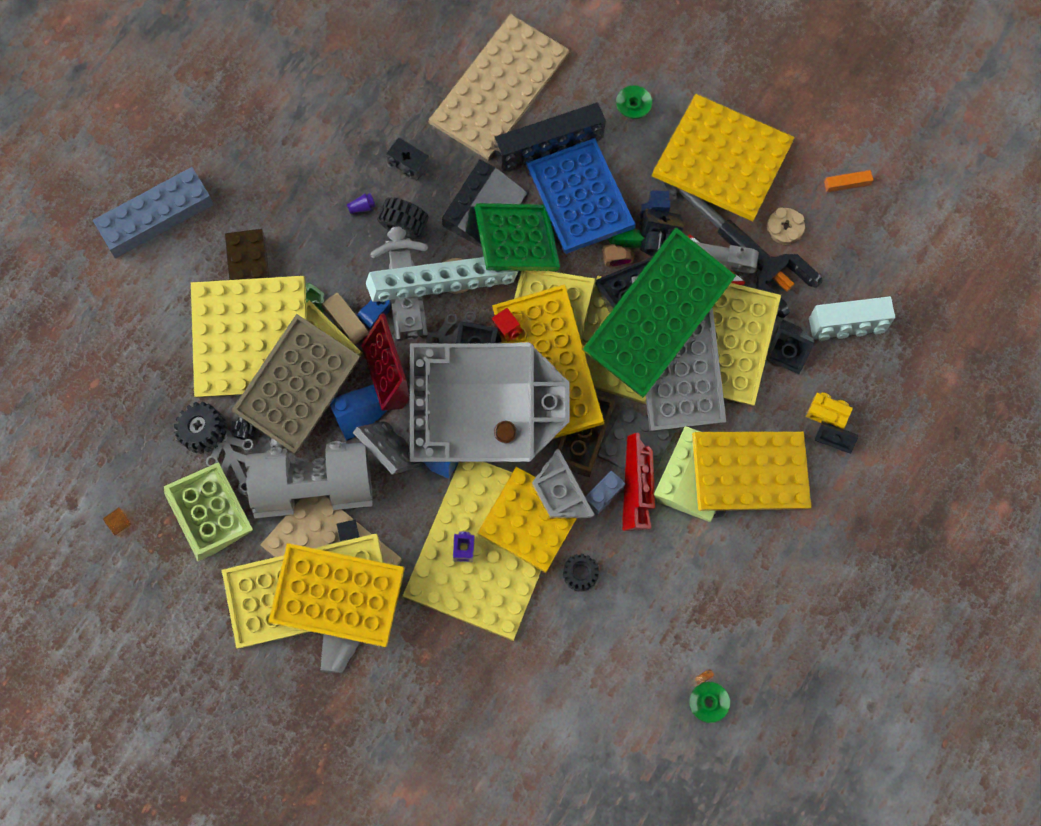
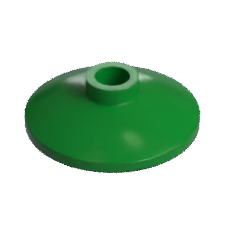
(636, 95)
(719, 698)

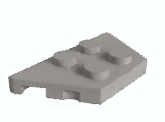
(560, 490)

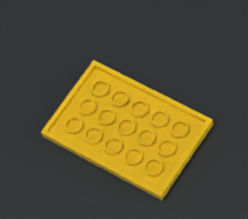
(751, 471)
(336, 595)

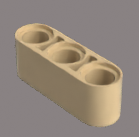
(345, 318)

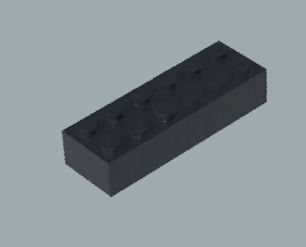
(549, 136)

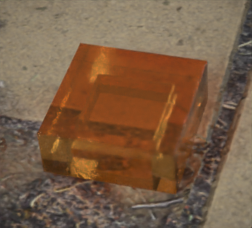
(116, 521)

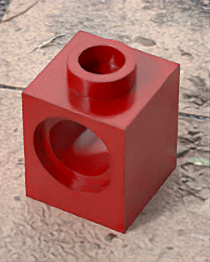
(507, 325)

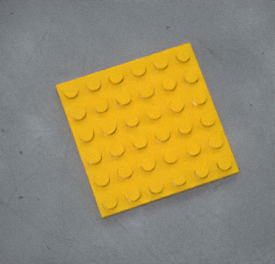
(723, 157)

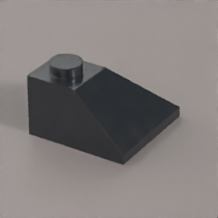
(790, 347)

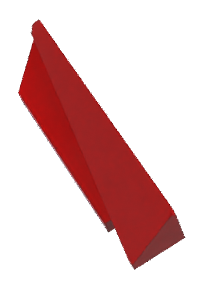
(638, 485)

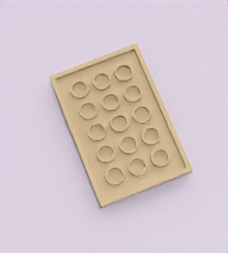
(314, 527)

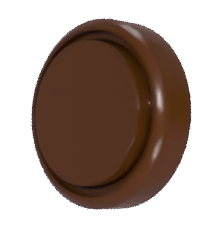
(505, 431)

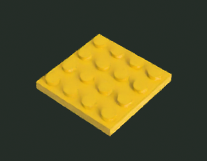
(523, 525)

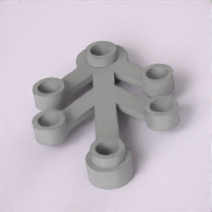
(232, 458)

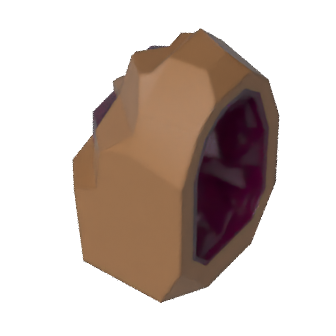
(617, 255)

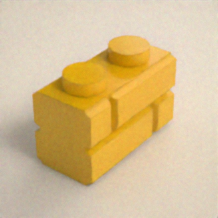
(829, 410)

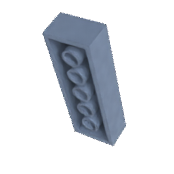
(153, 212)

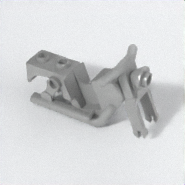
(407, 312)

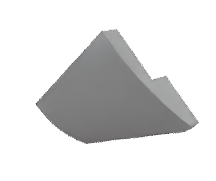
(336, 653)

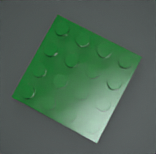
(516, 237)

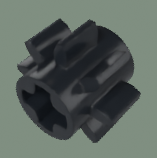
(242, 429)

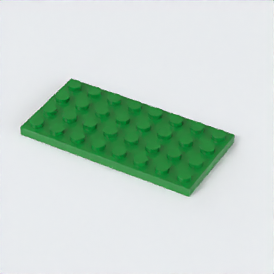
(659, 312)

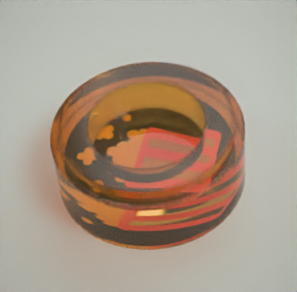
(703, 677)

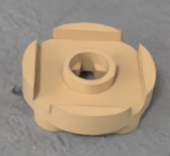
(789, 216)

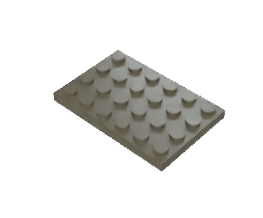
(296, 383)

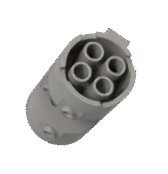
(276, 482)

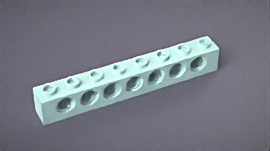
(434, 279)

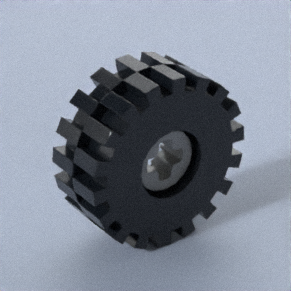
(205, 436)

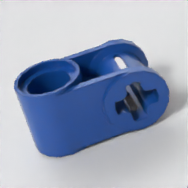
(370, 313)

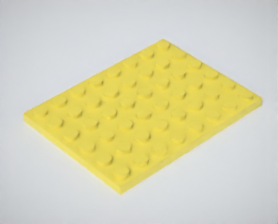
(497, 584)

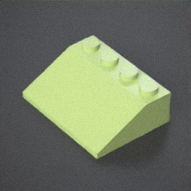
(678, 481)
(207, 511)

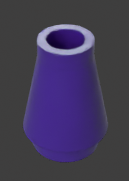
(362, 204)

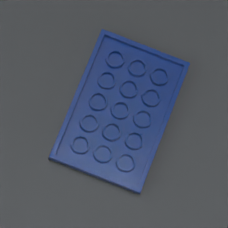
(580, 196)

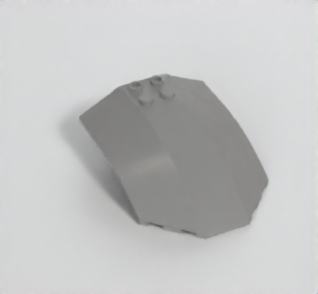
(470, 388)

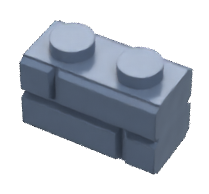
(604, 492)

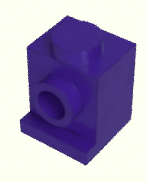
(460, 539)

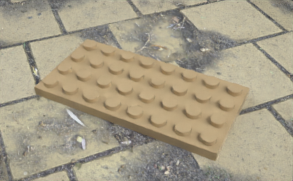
(499, 86)

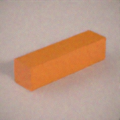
(848, 181)

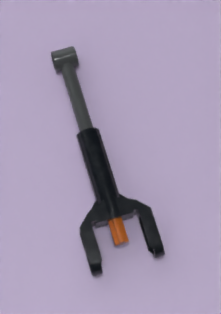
(768, 267)

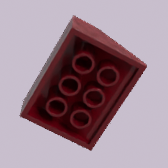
(385, 366)

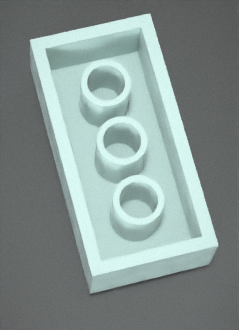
(851, 318)

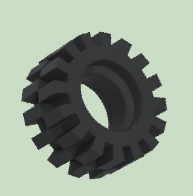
(585, 561)

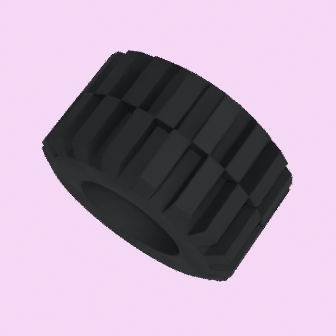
(403, 214)

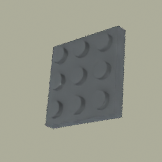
(629, 423)
(386, 446)

